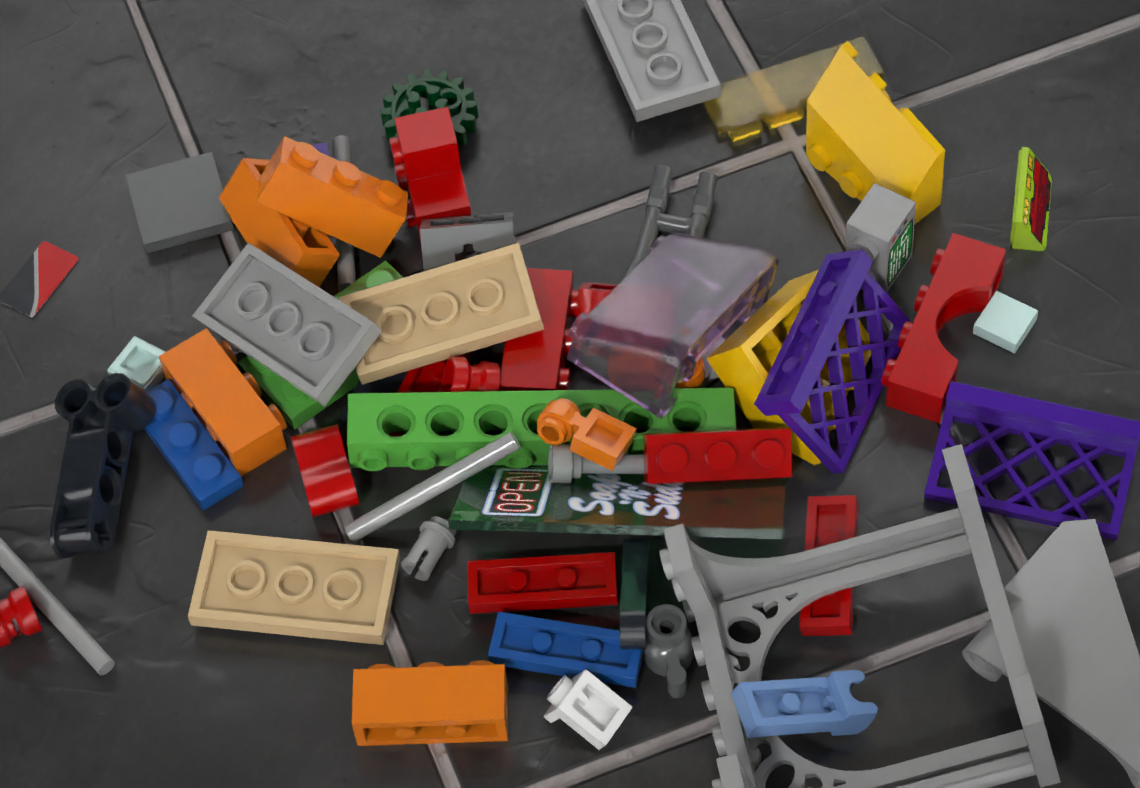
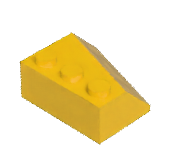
(867, 140)
(752, 349)

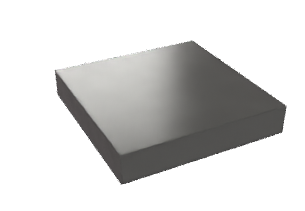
(178, 202)

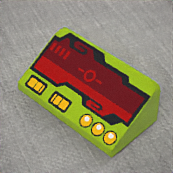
(1030, 203)

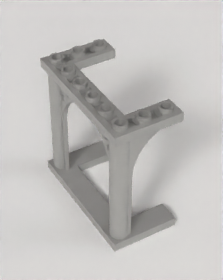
(731, 589)

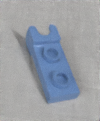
(803, 706)

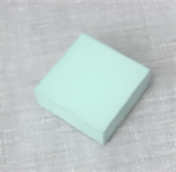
(1005, 322)
(139, 363)

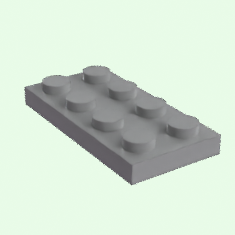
(654, 54)
(287, 324)

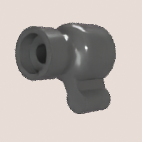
(669, 647)

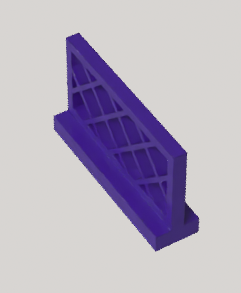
(815, 339)
(1041, 421)

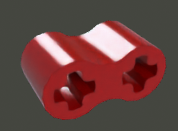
(325, 470)

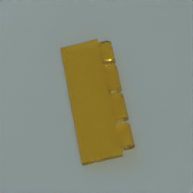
(778, 91)

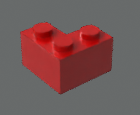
(429, 166)

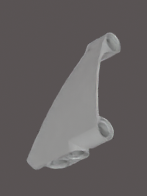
(1074, 640)

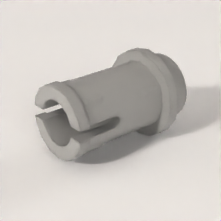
(429, 547)

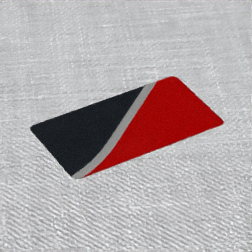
(38, 278)

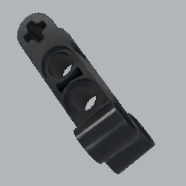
(95, 460)

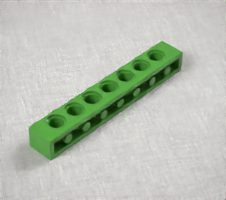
(474, 413)

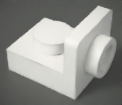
(587, 707)

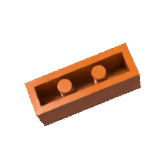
(332, 196)
(277, 235)
(225, 400)
(430, 704)

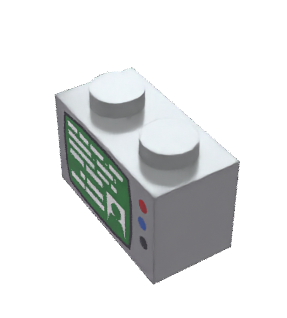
(884, 231)

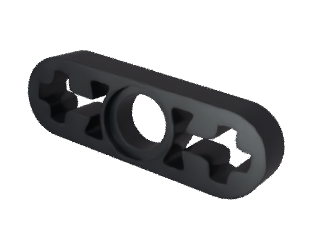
(634, 594)

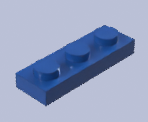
(190, 448)
(563, 649)

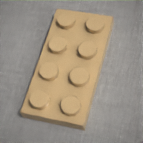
(446, 312)
(294, 587)

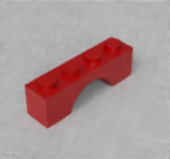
(961, 284)

